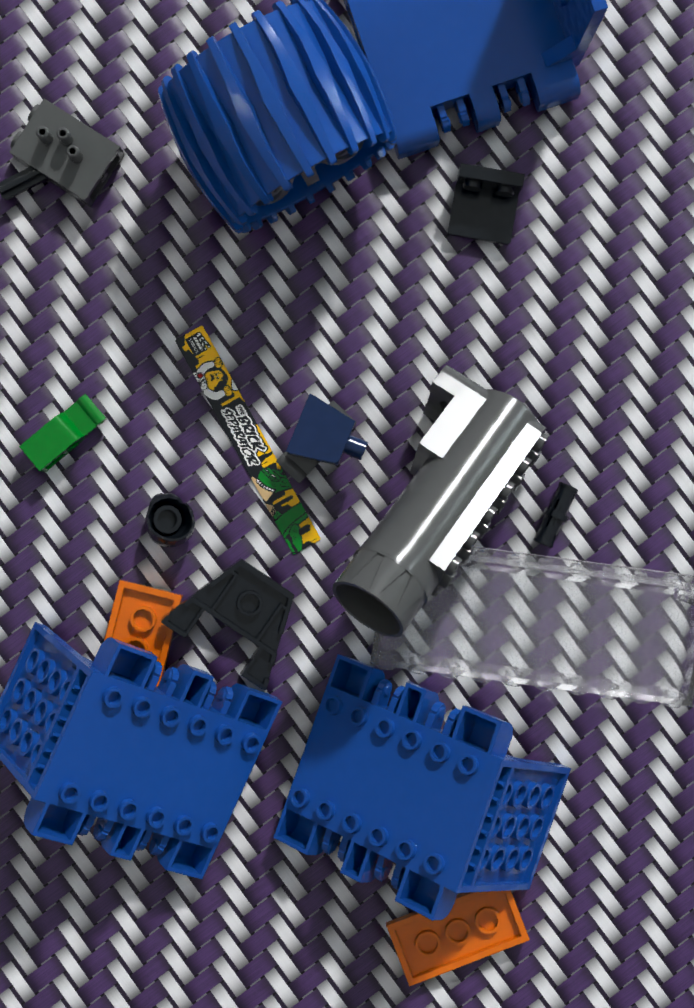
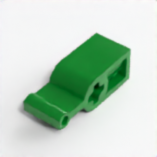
(62, 433)

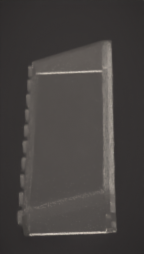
(555, 628)

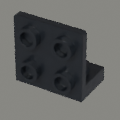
(485, 204)

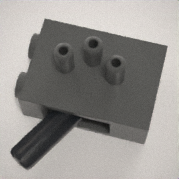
(62, 152)

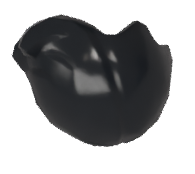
(169, 520)

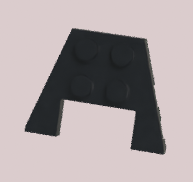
(246, 603)

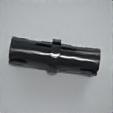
(555, 515)

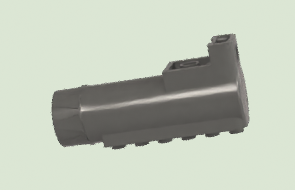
(459, 483)

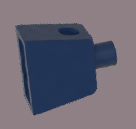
(324, 434)

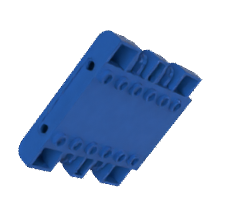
(468, 51)
(132, 753)
(418, 795)

